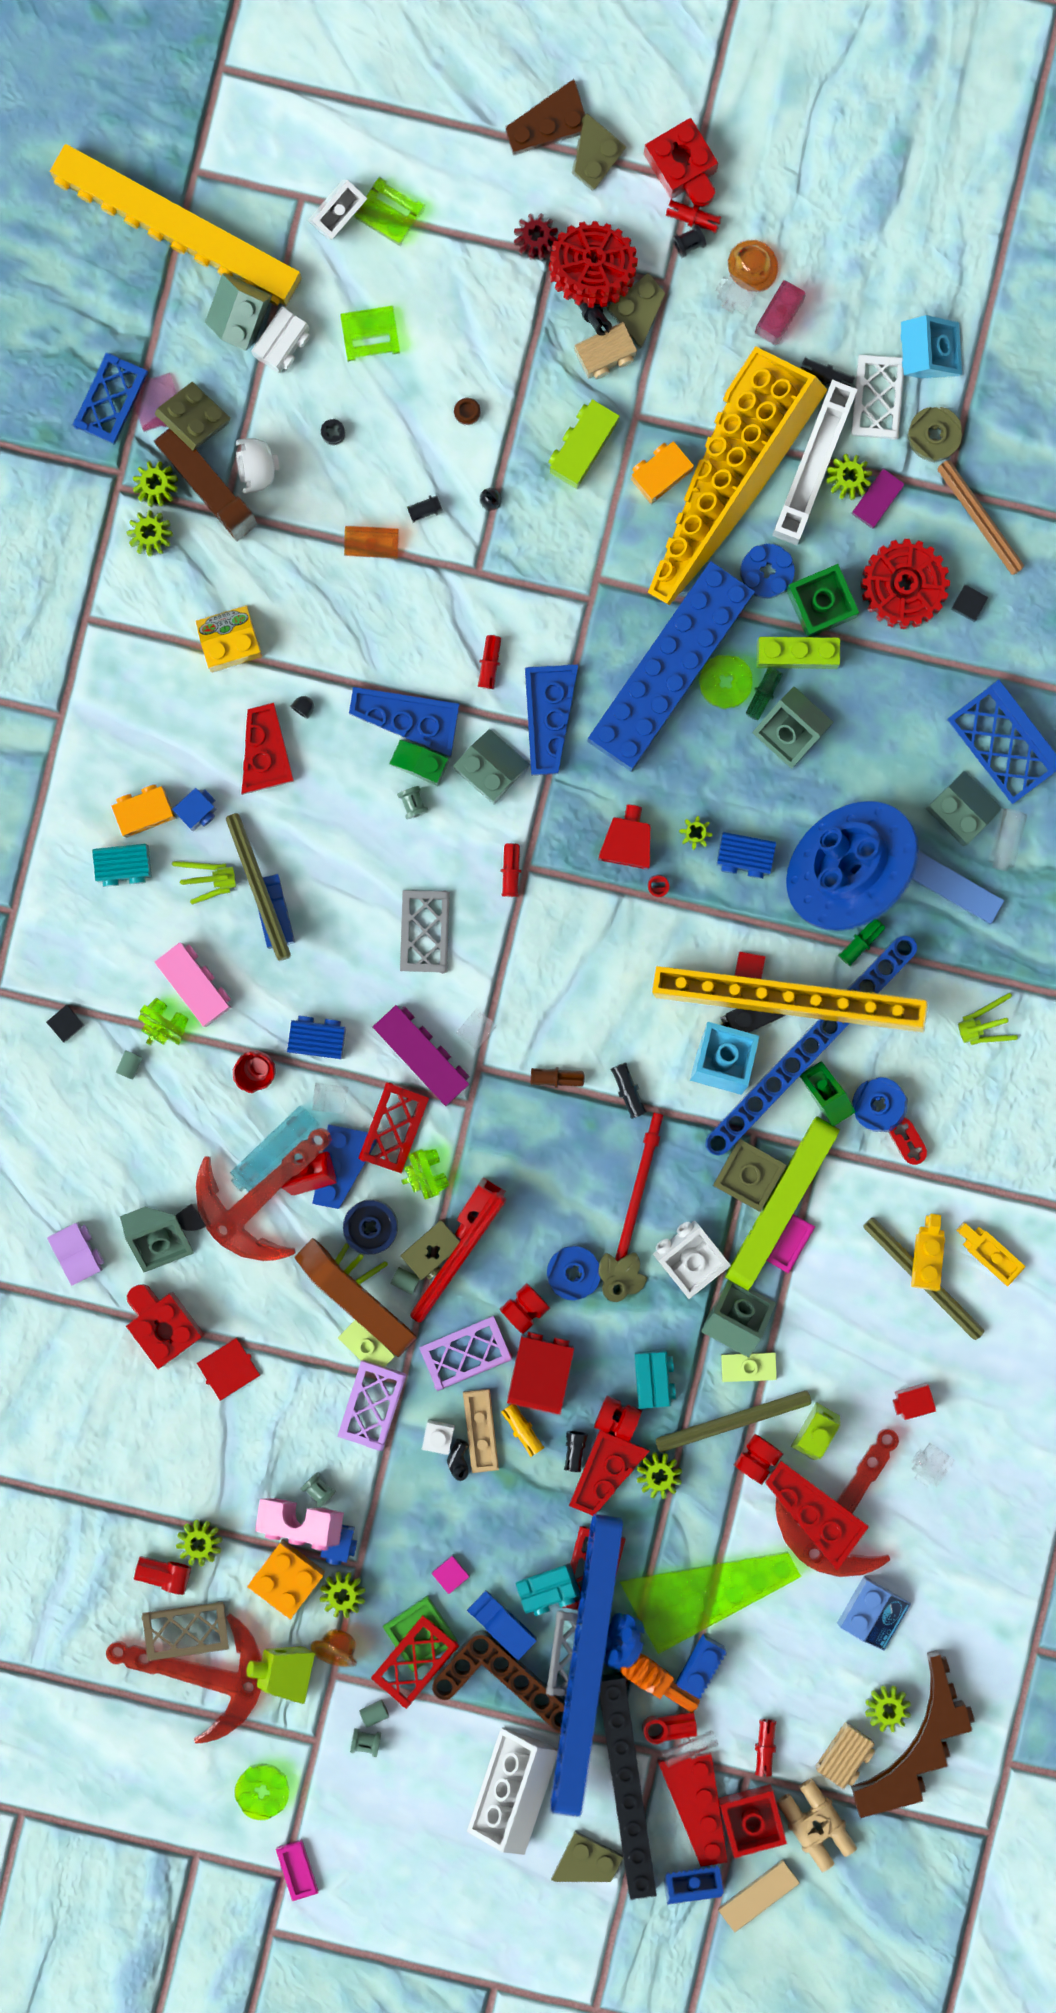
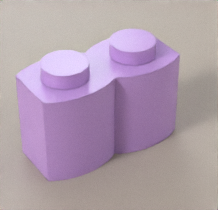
(75, 1253)

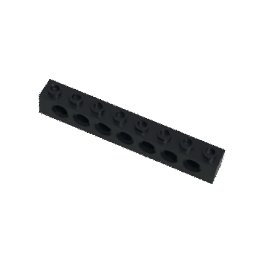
(627, 1787)

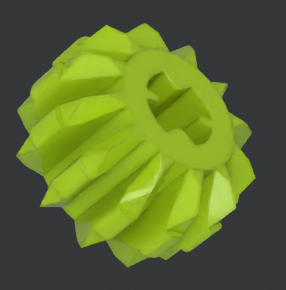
(848, 467)
(160, 492)
(148, 524)
(663, 1483)
(199, 1533)
(336, 1586)
(898, 1706)

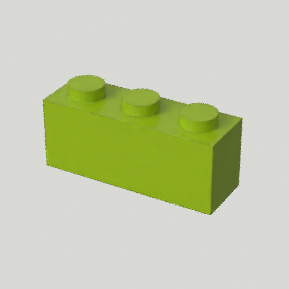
(583, 443)
(798, 652)

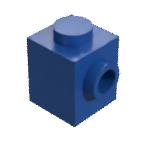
(196, 809)
(347, 1547)

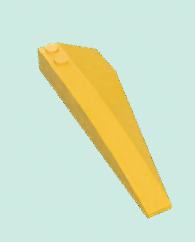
(751, 436)

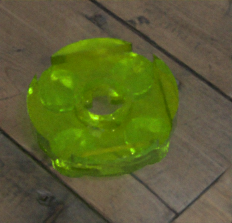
(726, 666)
(271, 1804)

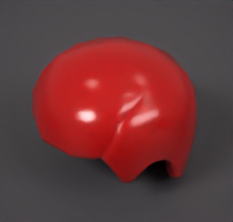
(254, 1071)

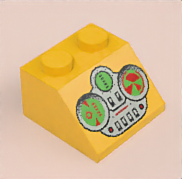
(228, 639)

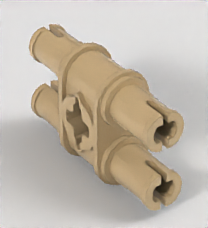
(826, 1815)

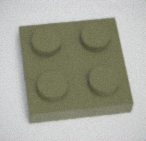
(192, 416)
(749, 1175)

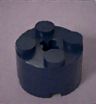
(355, 1229)

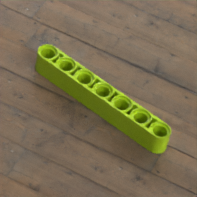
(782, 1203)

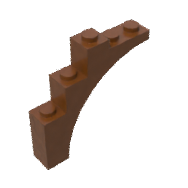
(943, 1719)

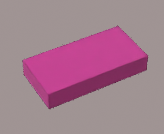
(790, 1243)
(297, 1870)

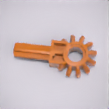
(659, 1682)

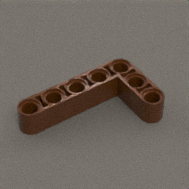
(208, 486)
(506, 1676)

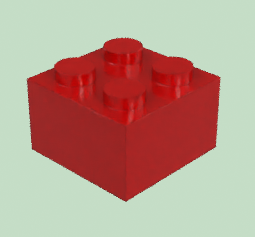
(752, 1821)

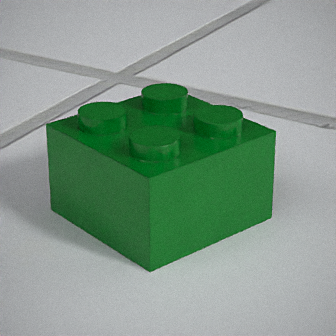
(822, 601)

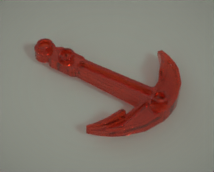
(234, 1219)
(849, 1499)
(206, 1676)

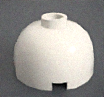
(255, 464)

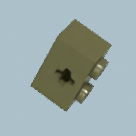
(416, 1255)

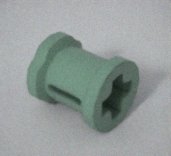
(412, 802)
(318, 1490)
(365, 1742)

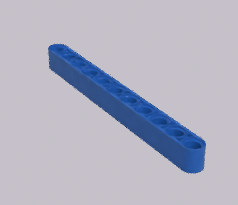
(798, 1052)
(586, 1665)

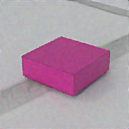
(450, 1574)

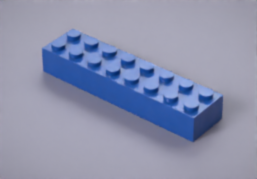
(670, 666)

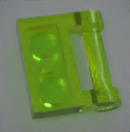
(385, 218)
(367, 325)

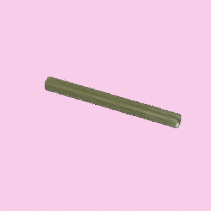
(258, 887)
(905, 1260)
(733, 1421)

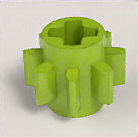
(695, 840)

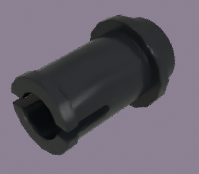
(424, 508)

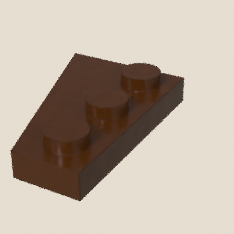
(548, 122)

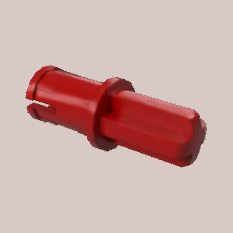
(489, 662)
(511, 870)

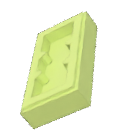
(365, 1345)
(755, 1368)

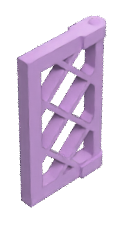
(460, 1375)
(351, 1411)

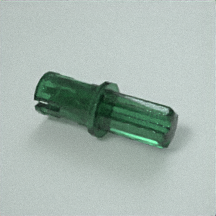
(764, 693)

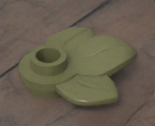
(623, 1273)

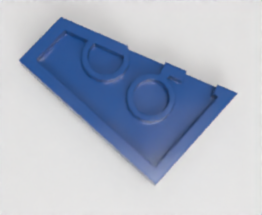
(344, 1153)

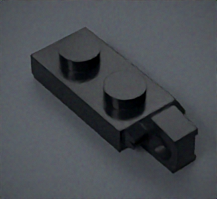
(748, 1020)

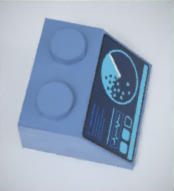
(873, 1614)

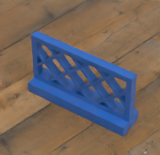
(1023, 726)

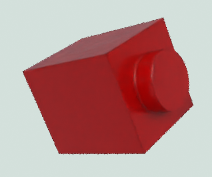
(914, 1401)

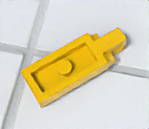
(991, 1254)
(928, 1255)

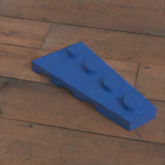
(548, 709)
(414, 718)

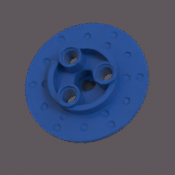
(852, 865)

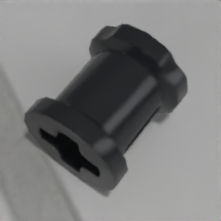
(689, 241)

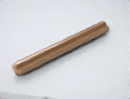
(980, 517)

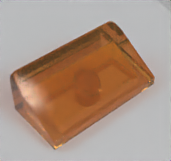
(371, 542)

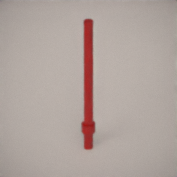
(651, 1141)

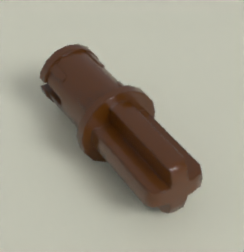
(557, 1077)

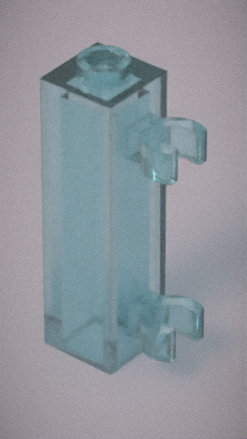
(273, 1149)

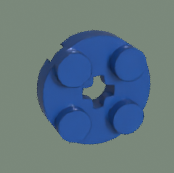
(780, 562)
(895, 1103)
(559, 1279)
(623, 1630)

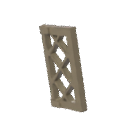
(201, 1647)

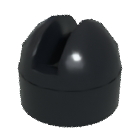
(486, 503)
(303, 706)

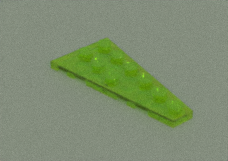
(695, 1598)

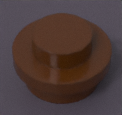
(467, 411)

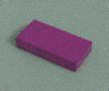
(878, 498)

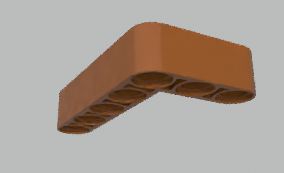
(353, 1298)

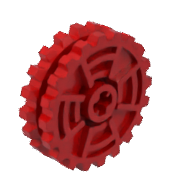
(593, 264)
(917, 566)

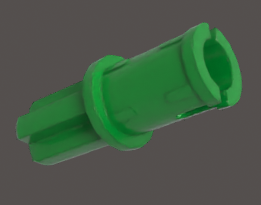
(862, 942)

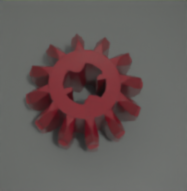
(528, 229)

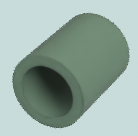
(129, 1064)
(405, 1280)
(374, 1713)

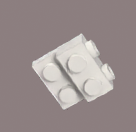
(691, 1258)

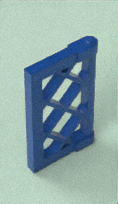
(121, 416)

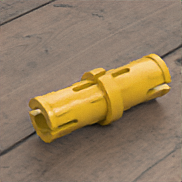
(522, 1429)

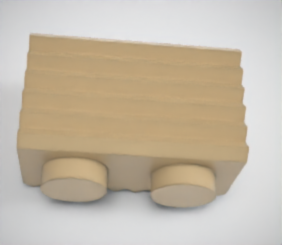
(606, 351)
(845, 1756)

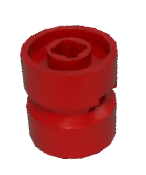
(524, 1308)
(627, 1421)
(758, 1459)

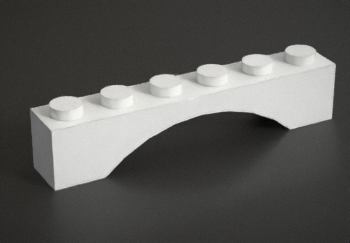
(814, 462)

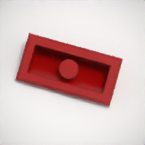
(315, 1176)

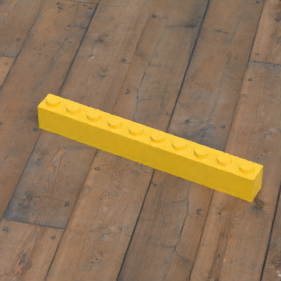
(174, 224)
(790, 999)

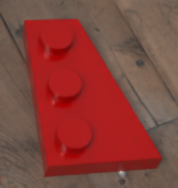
(265, 752)
(604, 1471)

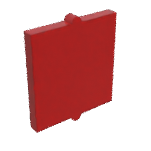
(228, 1369)

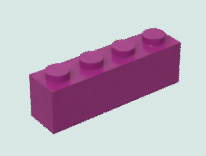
(421, 1055)

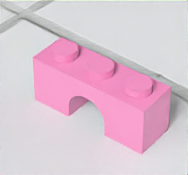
(278, 1520)

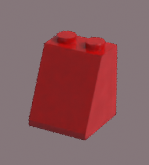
(540, 1373)

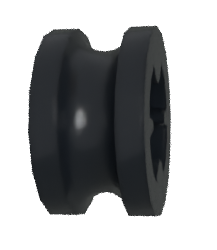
(335, 439)

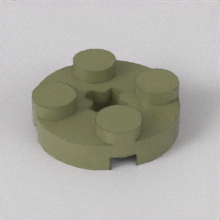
(935, 449)

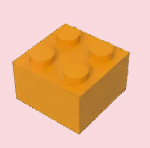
(286, 1579)

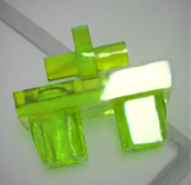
(160, 1028)
(421, 1176)

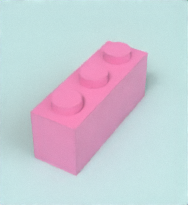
(193, 983)

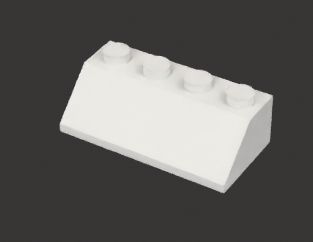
(512, 1792)

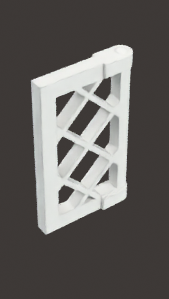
(861, 382)

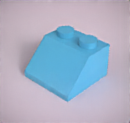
(931, 347)
(725, 1058)

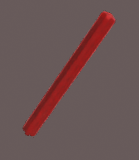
(458, 1257)

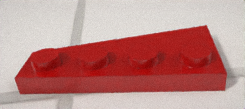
(822, 1519)
(696, 1799)

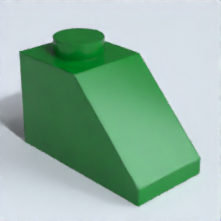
(419, 762)
(827, 1093)

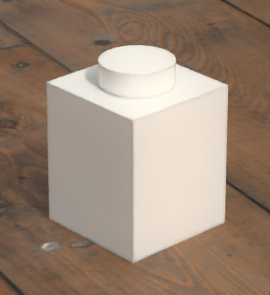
(438, 1437)

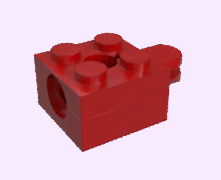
(683, 163)
(161, 1326)

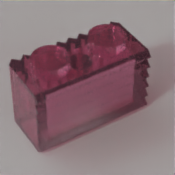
(780, 312)

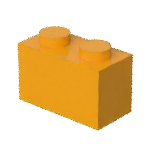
(661, 471)
(143, 811)

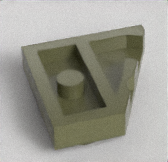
(595, 152)
(639, 308)
(586, 1861)

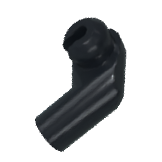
(456, 1460)

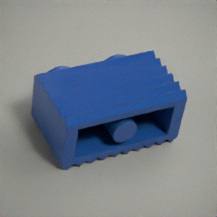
(745, 854)
(315, 1038)
(701, 1666)
(693, 1885)

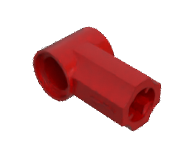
(169, 1576)
(673, 1727)

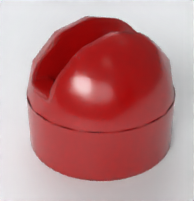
(658, 891)

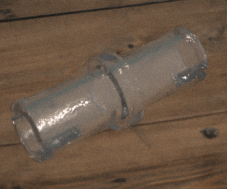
(689, 1748)

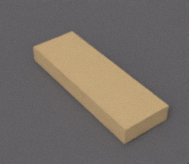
(480, 1430)
(758, 1896)

